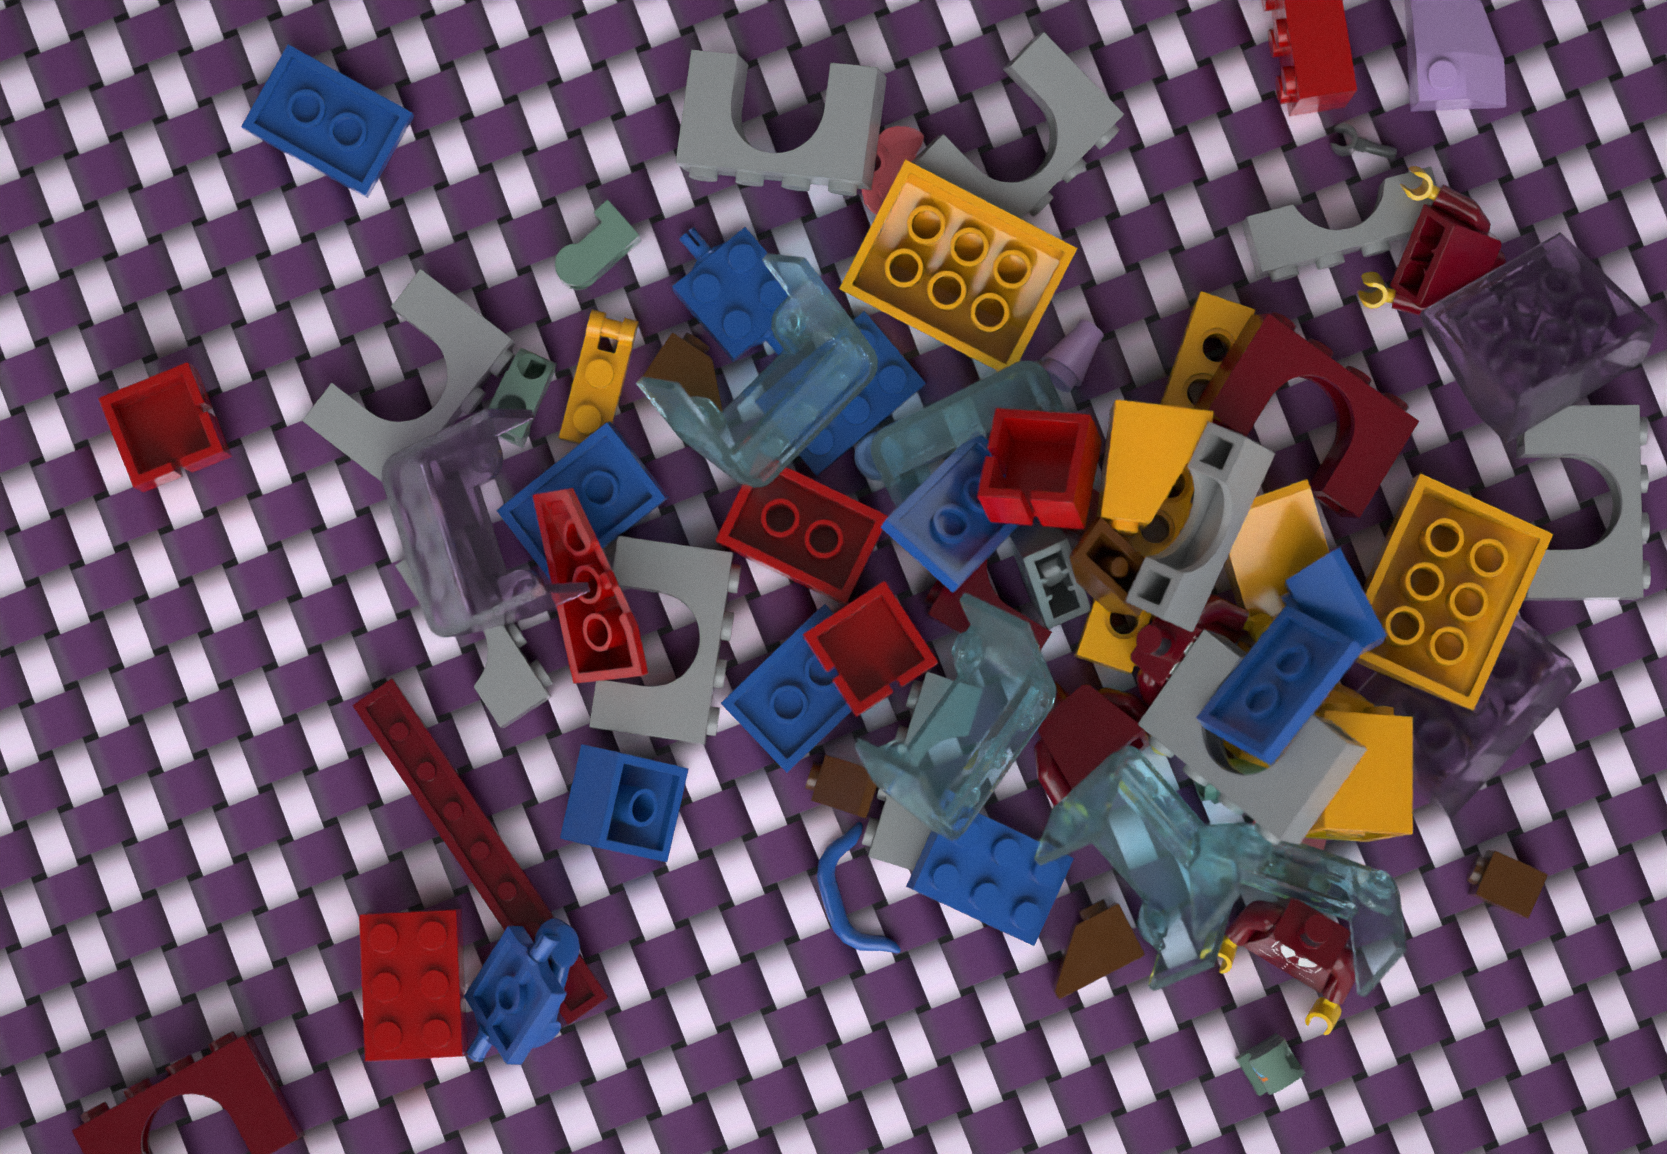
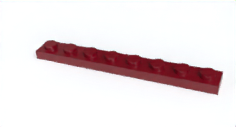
(467, 830)

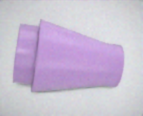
(1072, 356)

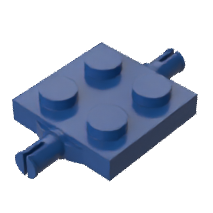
(731, 292)
(514, 995)

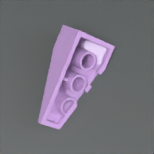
(1452, 56)

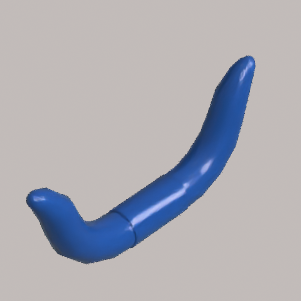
(833, 901)

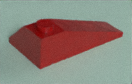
(599, 625)

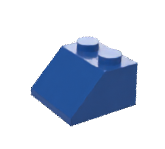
(1335, 598)
(624, 803)

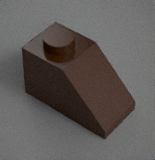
(686, 363)
(1106, 567)
(841, 785)
(1096, 948)

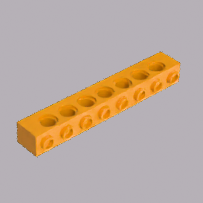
(1209, 319)

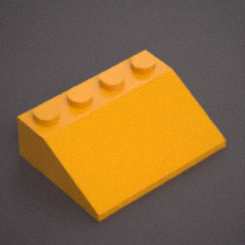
(957, 268)
(1449, 589)

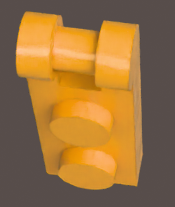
(598, 377)

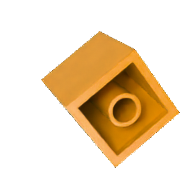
(1143, 460)
(1274, 544)
(1379, 791)

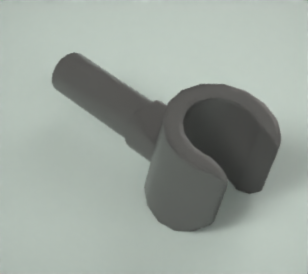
(1360, 144)

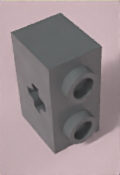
(1047, 573)

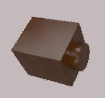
(1505, 883)

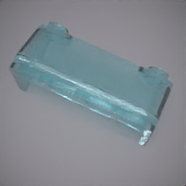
(792, 399)
(935, 431)
(974, 728)
(1144, 835)
(1369, 898)

